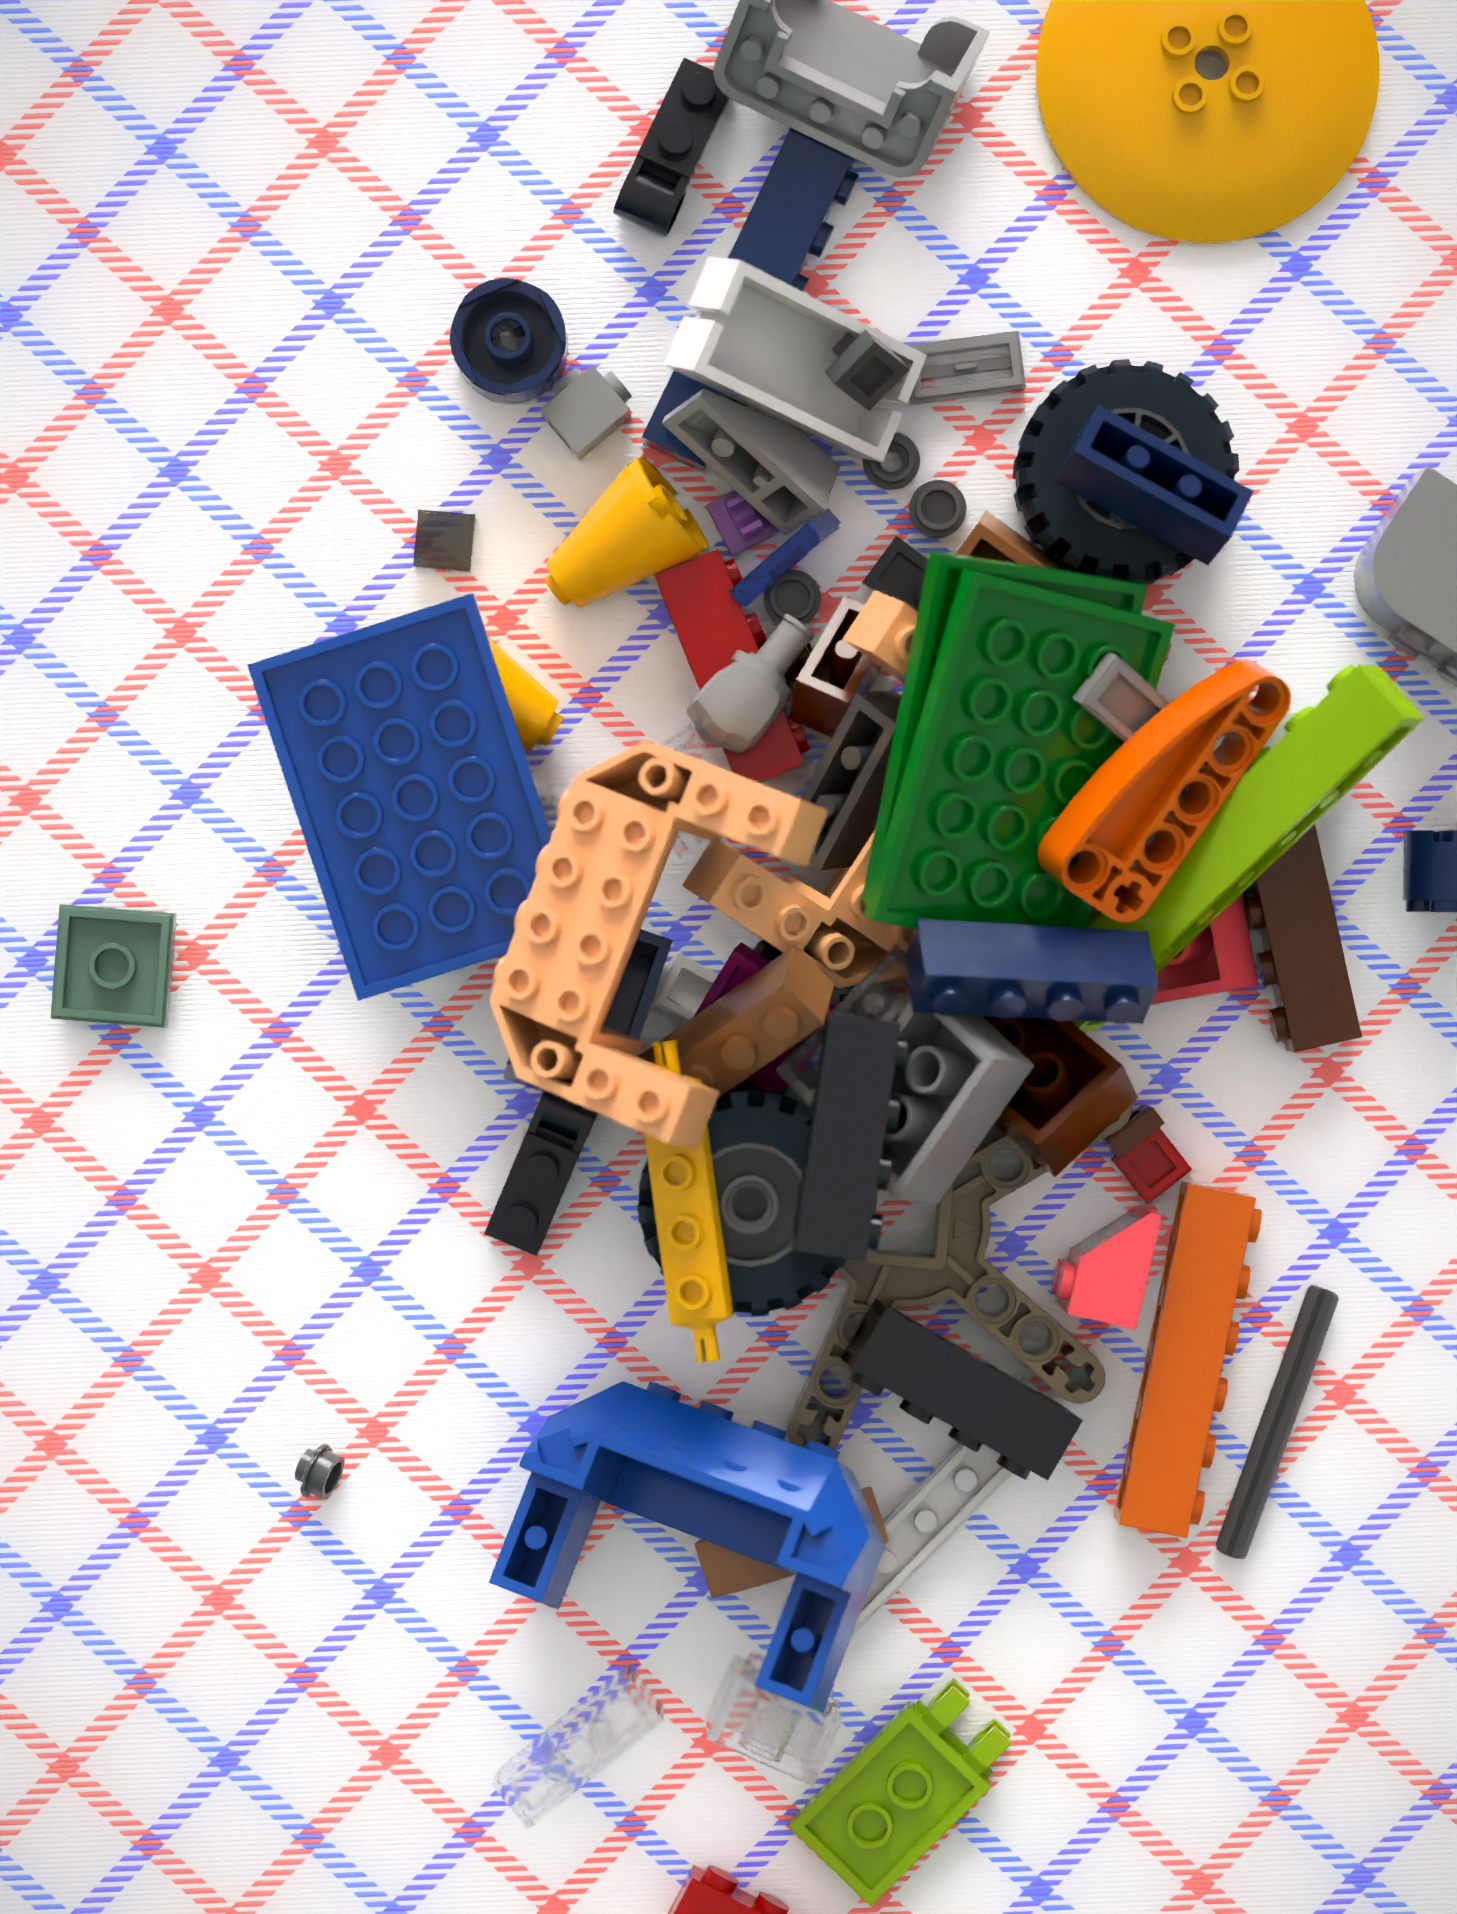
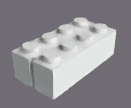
(772, 354)

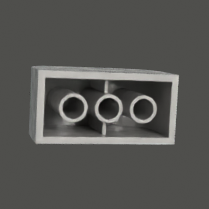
(1410, 571)

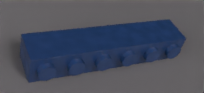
(777, 239)

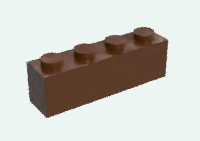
(1302, 950)

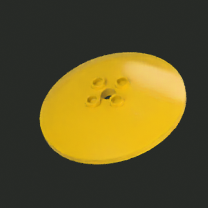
(1200, 153)

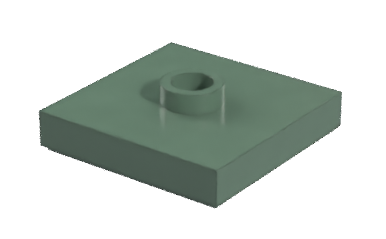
(113, 965)

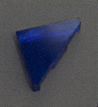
(785, 557)

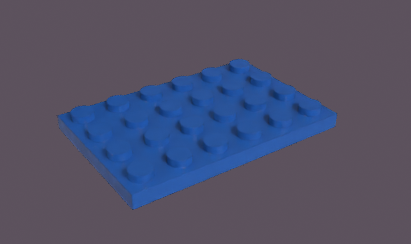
(408, 790)

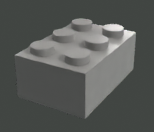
(950, 1095)

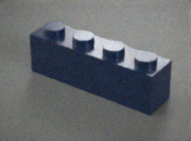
(1030, 971)

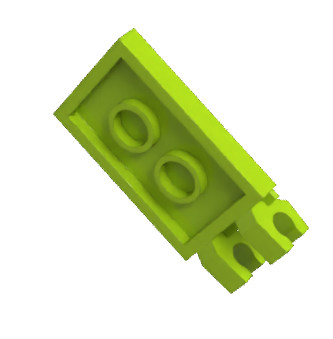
(900, 1793)

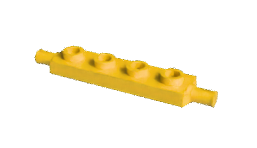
(689, 1230)

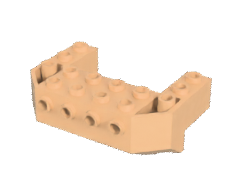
(589, 911)
(787, 912)

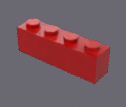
(710, 632)

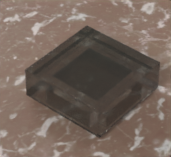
(444, 541)

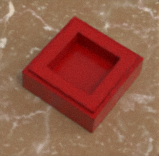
(1152, 1166)

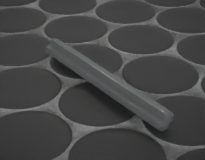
(1277, 1422)

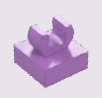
(739, 523)

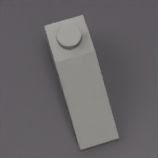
(758, 457)

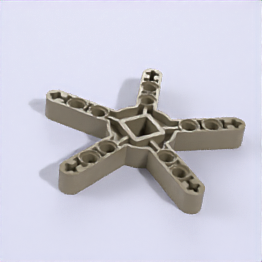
(952, 1270)

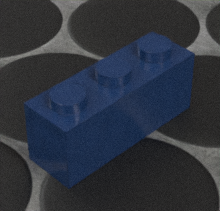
(1153, 485)

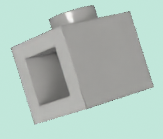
(587, 409)

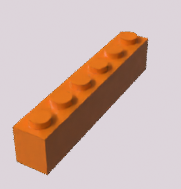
(1186, 1358)

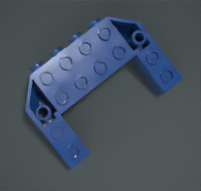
(716, 1484)

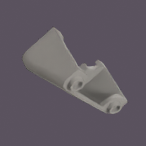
(848, 77)

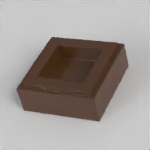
(1139, 1126)

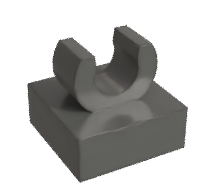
(865, 368)

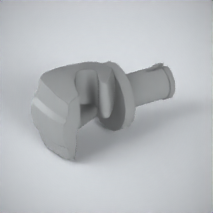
(750, 692)

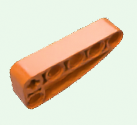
(1141, 789)

